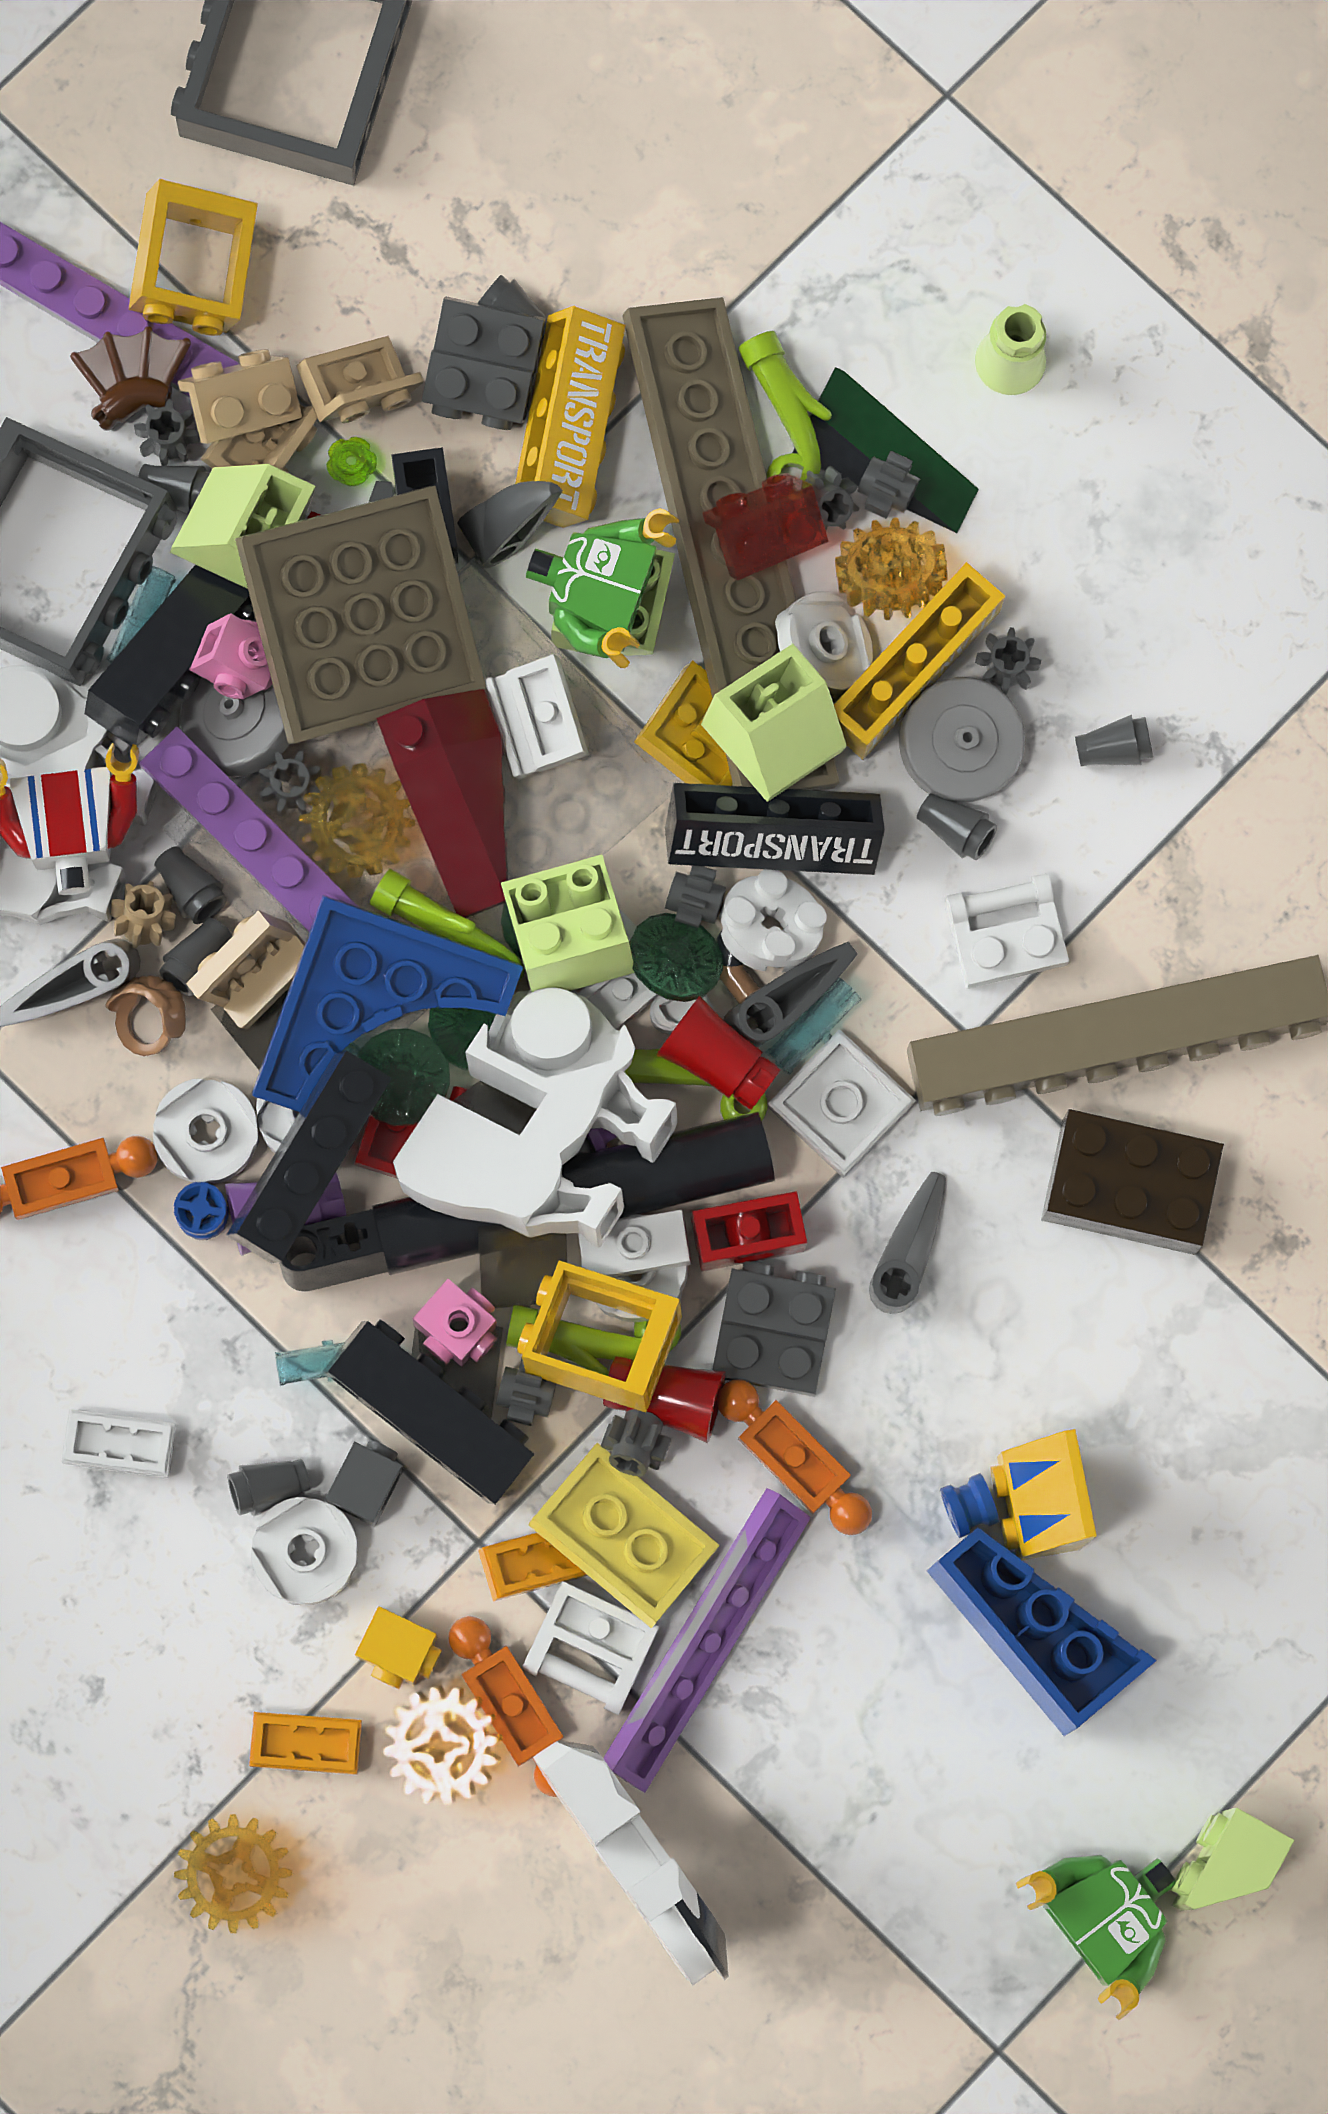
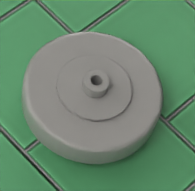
(234, 732)
(962, 739)

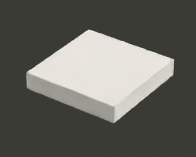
(841, 1103)

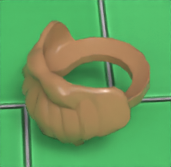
(163, 996)

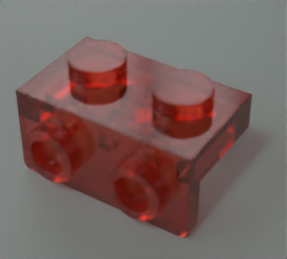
(767, 524)

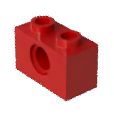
(749, 1231)

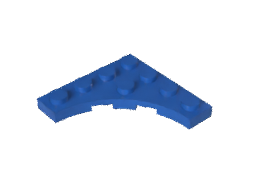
(360, 975)

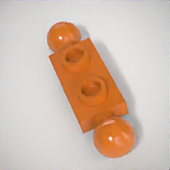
(73, 1175)
(794, 1457)
(507, 1693)

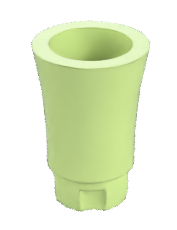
(1013, 352)

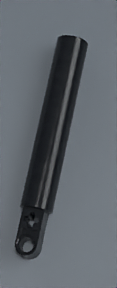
(411, 1236)

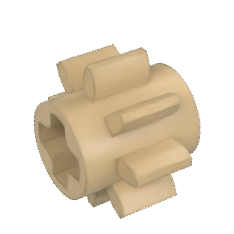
(143, 914)

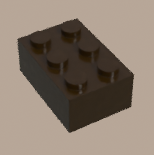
(1132, 1182)

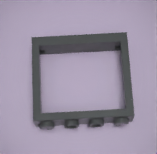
(279, 148)
(133, 566)

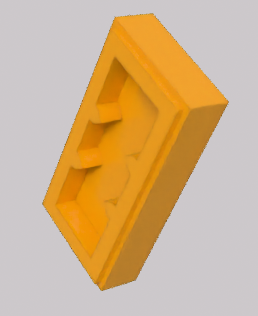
(525, 1566)
(305, 1743)

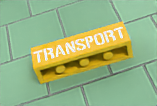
(572, 409)
(917, 658)

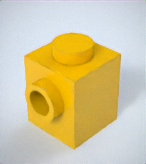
(398, 1649)

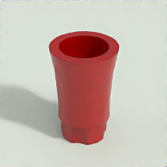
(719, 1055)
(682, 1398)

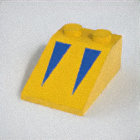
(1044, 1497)

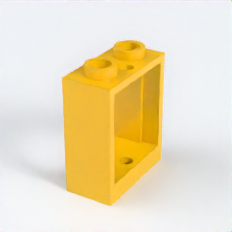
(204, 210)
(554, 1291)

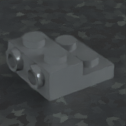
(483, 363)
(774, 1328)

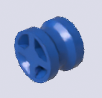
(194, 1199)
(969, 1505)

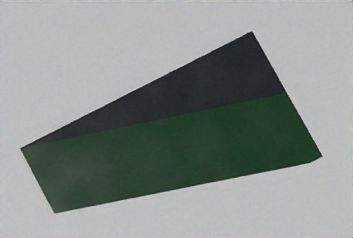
(867, 429)

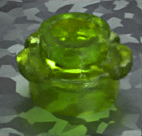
(351, 474)

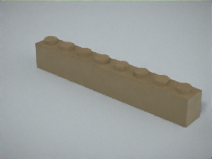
(1119, 1034)

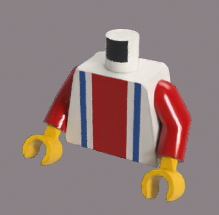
(69, 817)

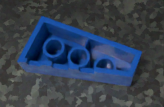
(1038, 1631)

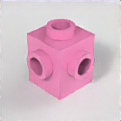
(233, 658)
(453, 1305)

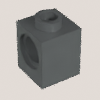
(366, 1481)

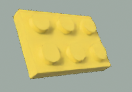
(624, 1536)

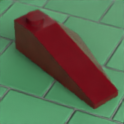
(453, 778)

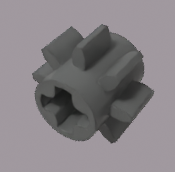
(155, 425)
(888, 484)
(833, 496)
(1020, 656)
(283, 771)
(695, 896)
(525, 1395)
(636, 1442)

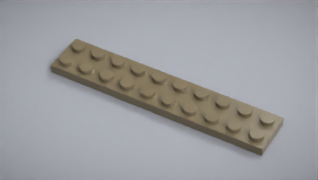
(703, 453)

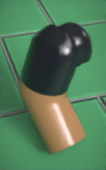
(734, 975)

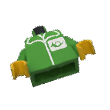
(602, 582)
(1107, 1918)

